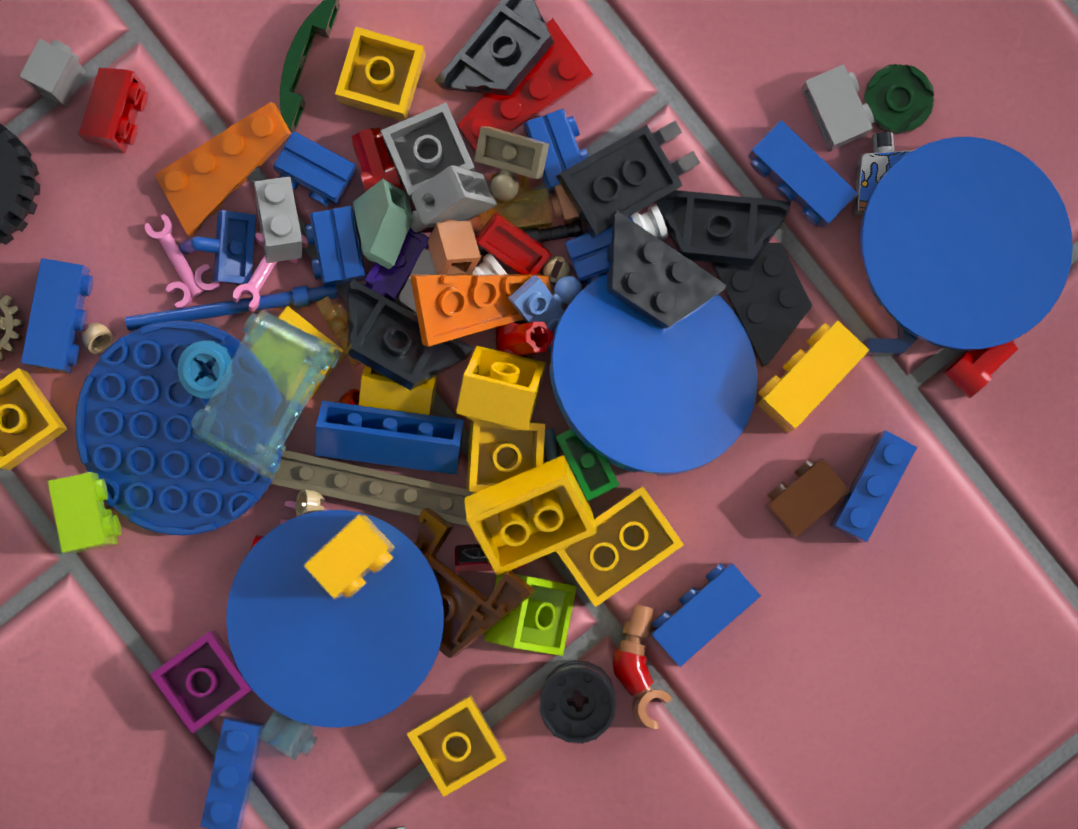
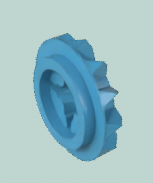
(190, 368)

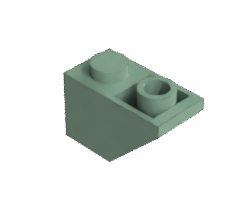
(383, 222)

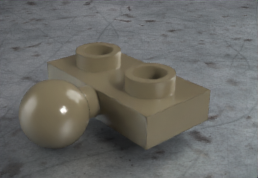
(512, 155)

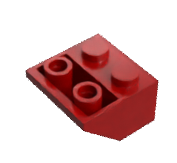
(113, 109)

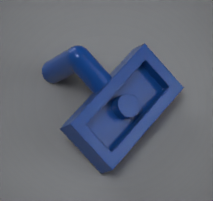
(231, 247)

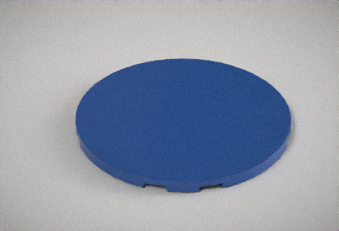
(966, 243)
(650, 392)
(141, 441)
(325, 655)

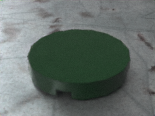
(899, 98)

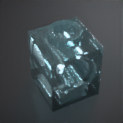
(289, 735)

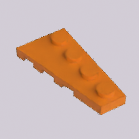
(211, 172)
(465, 303)

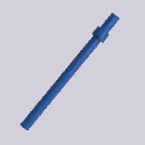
(300, 297)

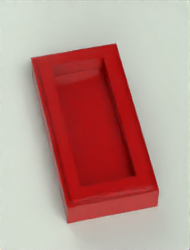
(512, 246)

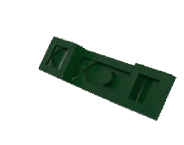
(318, 22)

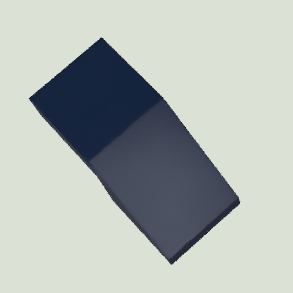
(890, 347)

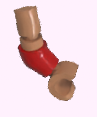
(631, 666)

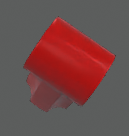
(374, 158)
(523, 338)
(975, 368)

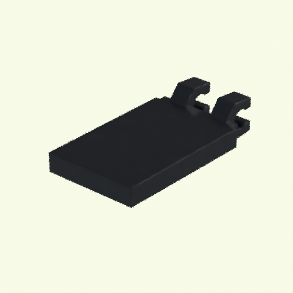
(625, 177)

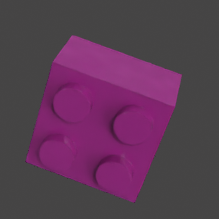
(201, 681)

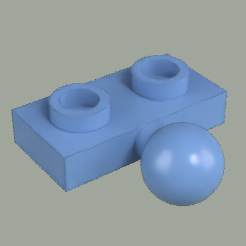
(537, 304)

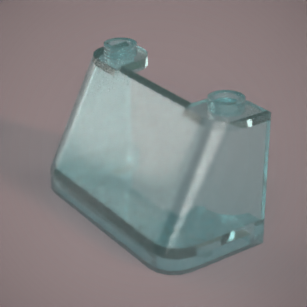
(263, 392)

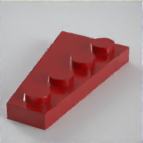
(550, 80)

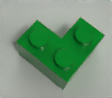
(588, 467)

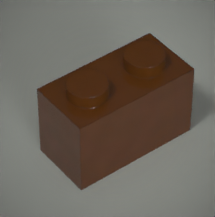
(806, 497)

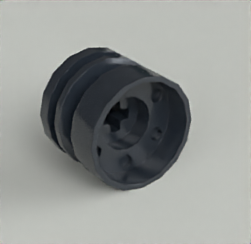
(562, 716)

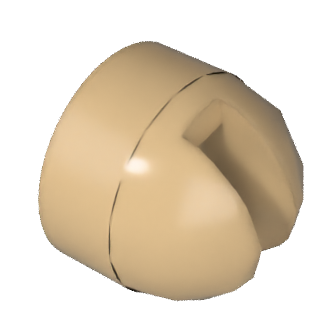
(564, 271)
(104, 341)
(308, 502)

